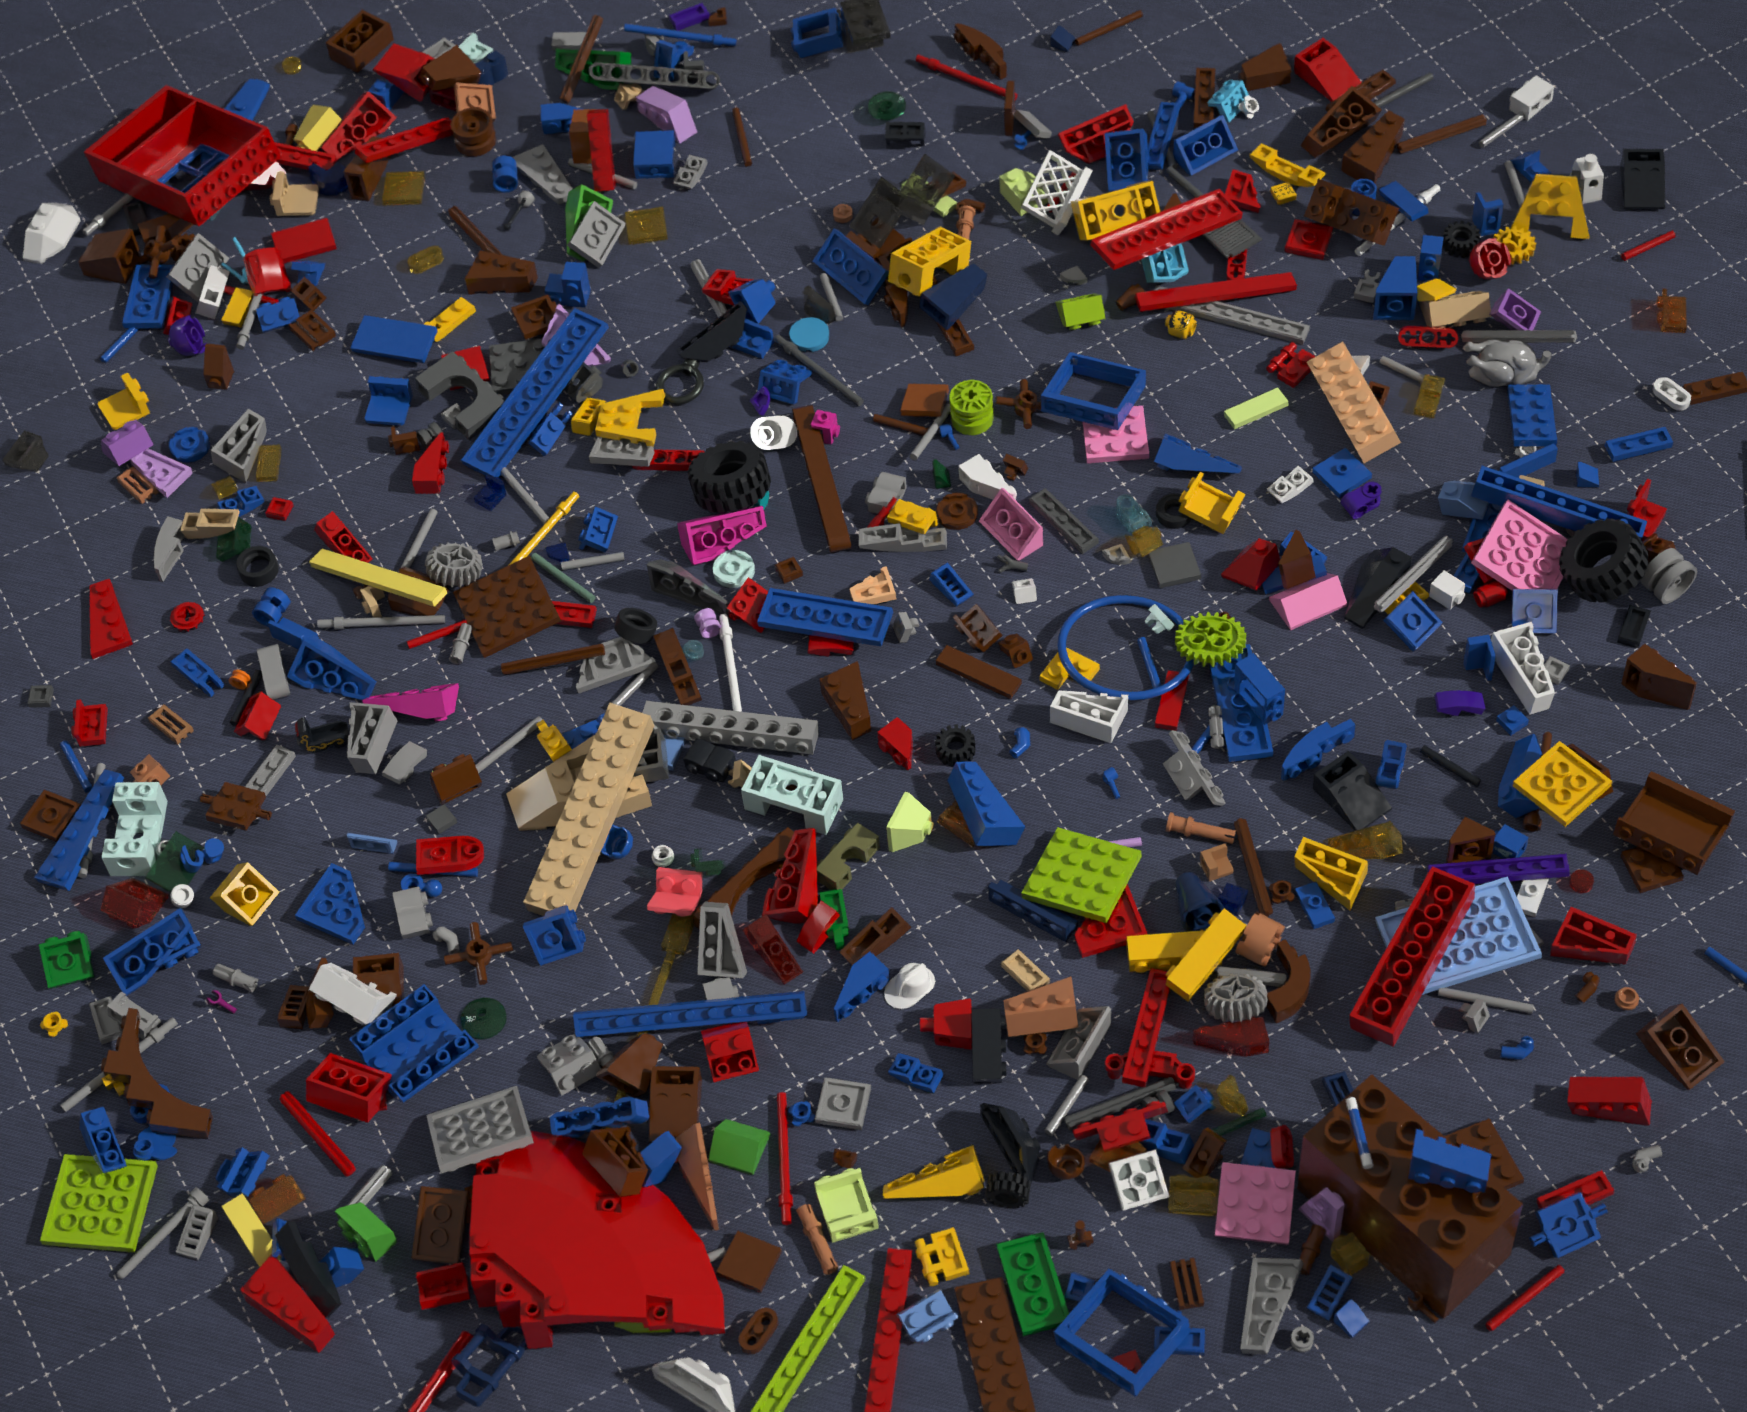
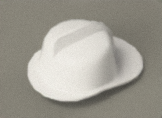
(773, 432)
(909, 986)

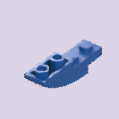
(1309, 749)

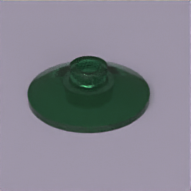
(886, 105)
(483, 1026)

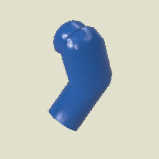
(1023, 742)

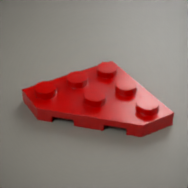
(1099, 937)

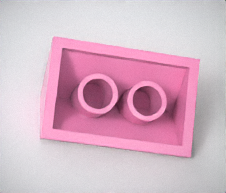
(1012, 526)
(1309, 600)

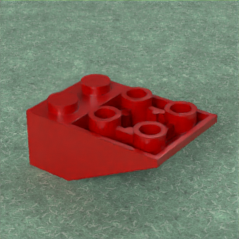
(403, 69)
(1325, 69)

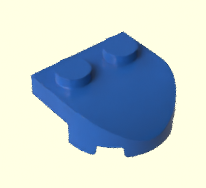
(241, 1172)

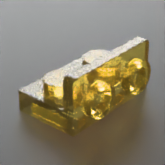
(1193, 1195)

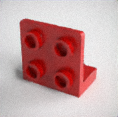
(1646, 510)

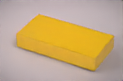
(238, 307)

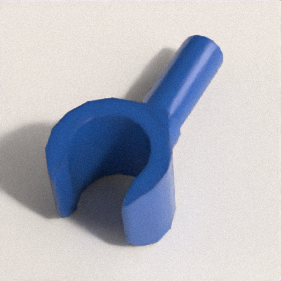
(1021, 140)
(946, 430)
(1109, 777)

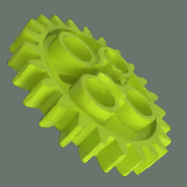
(1210, 639)

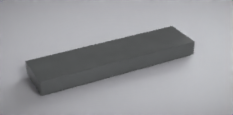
(1063, 521)

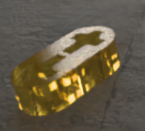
(425, 259)

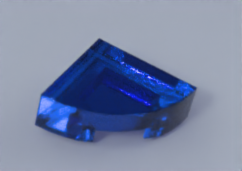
(558, 552)

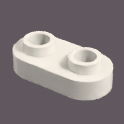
(1672, 395)

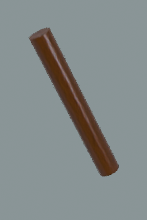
(899, 424)

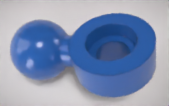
(432, 888)

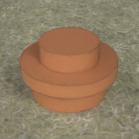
(1627, 998)

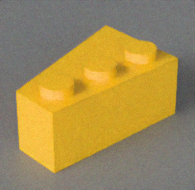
(1332, 869)

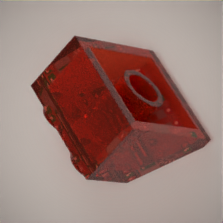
(132, 902)

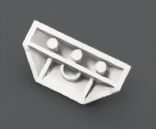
(49, 231)
(696, 1383)

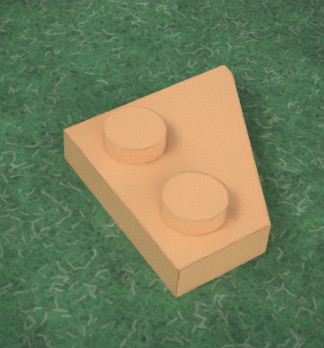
(874, 589)

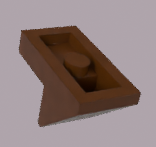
(1205, 1154)

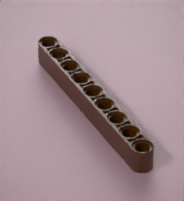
(821, 480)

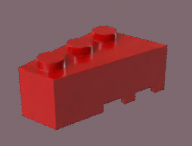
(1592, 939)
(1610, 1098)

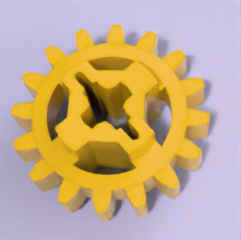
(1518, 243)

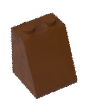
(111, 256)

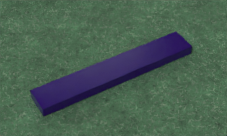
(1514, 868)

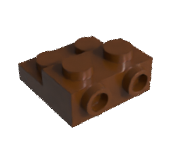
(534, 316)

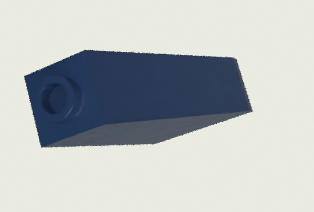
(952, 296)

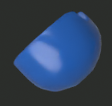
(618, 843)

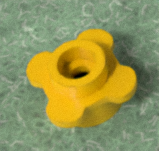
(50, 1019)

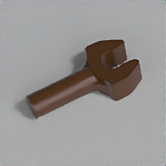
(1080, 1236)

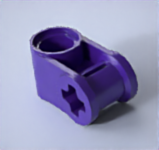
(1362, 499)

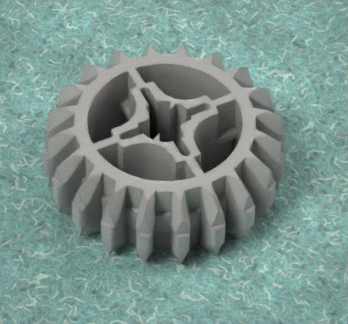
(453, 564)
(1235, 997)

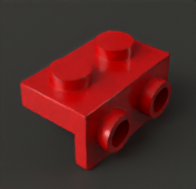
(89, 724)
(443, 1285)

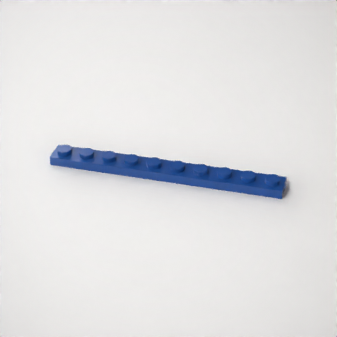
(690, 1014)

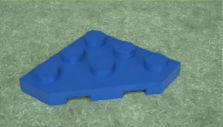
(334, 906)

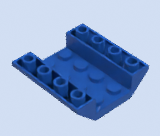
(413, 1043)

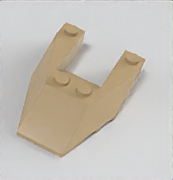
(543, 796)

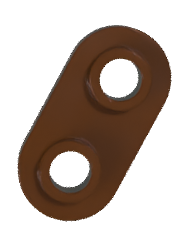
(756, 1331)

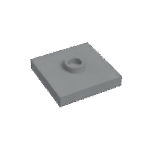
(843, 1103)

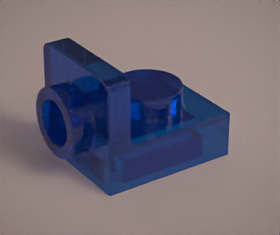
(491, 493)
(1233, 898)

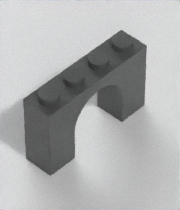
(453, 372)

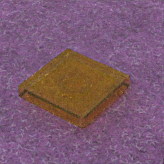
(403, 188)
(646, 225)

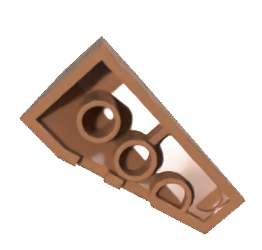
(695, 1169)

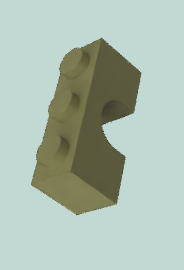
(858, 844)

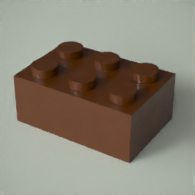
(359, 41)

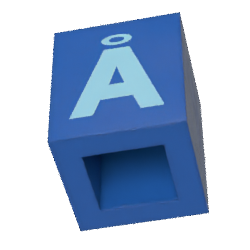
(1509, 843)

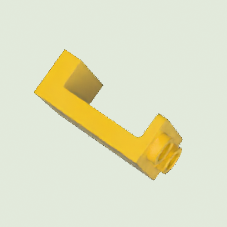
(1209, 504)

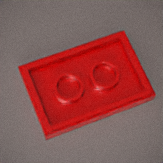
(304, 240)

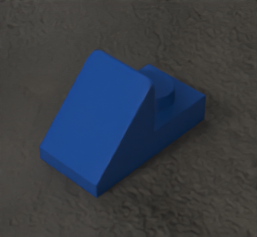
(1529, 165)
(309, 270)

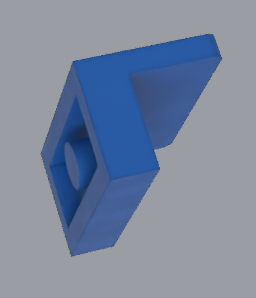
(1487, 215)
(290, 632)
(1480, 654)

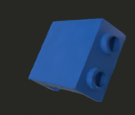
(654, 154)

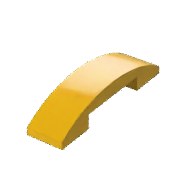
(1284, 170)

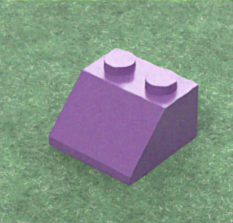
(1515, 312)
(126, 442)

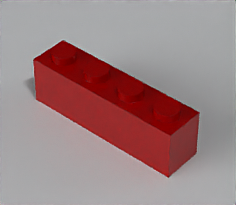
(601, 150)

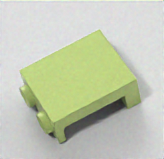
(845, 1205)

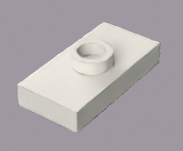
(1531, 895)

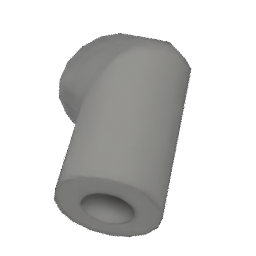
(449, 937)

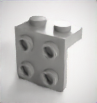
(569, 1063)

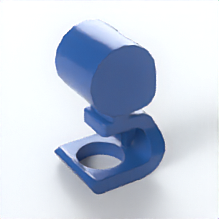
(211, 853)

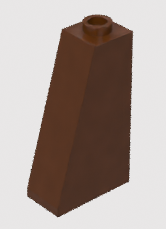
(364, 176)

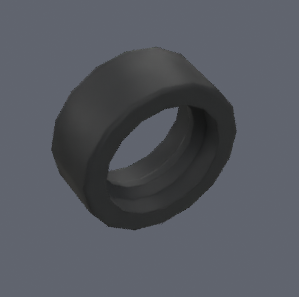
(259, 578)
(635, 625)

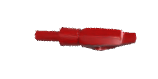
(879, 519)

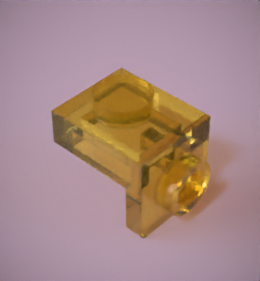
(1230, 1097)

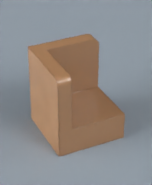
(1215, 862)

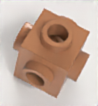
(149, 771)

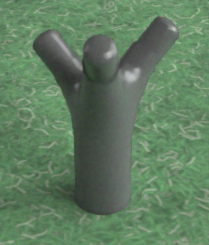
(1012, 564)

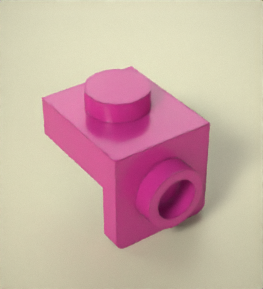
(827, 423)

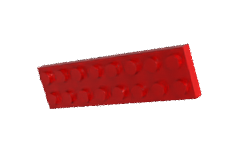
(1166, 229)

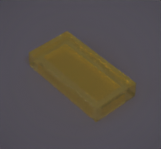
(268, 463)

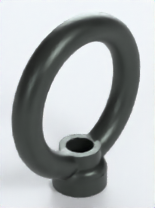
(688, 367)

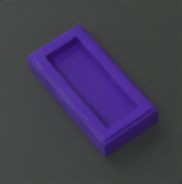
(689, 17)

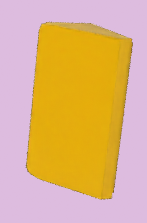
(1434, 290)

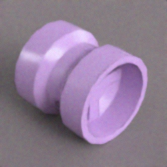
(707, 622)

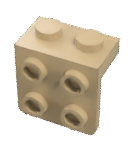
(293, 199)

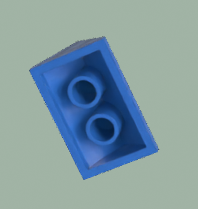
(1204, 146)

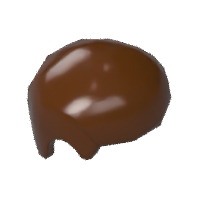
(1065, 1162)

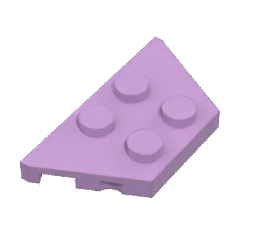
(597, 355)

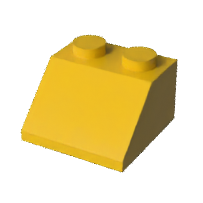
(244, 894)

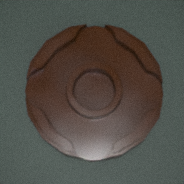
(957, 511)

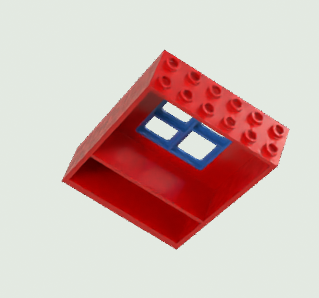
(167, 136)

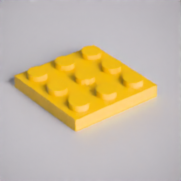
(1562, 783)

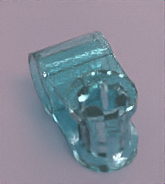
(1131, 513)

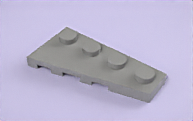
(544, 172)
(1267, 1298)

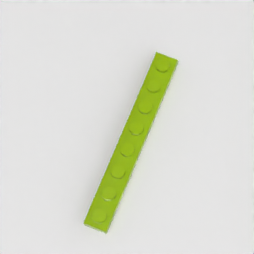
(810, 1341)

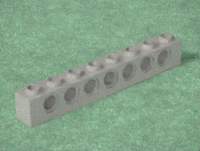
(734, 727)

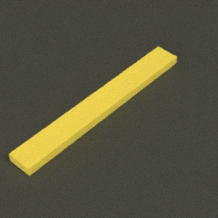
(378, 577)

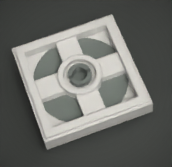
(1138, 1180)

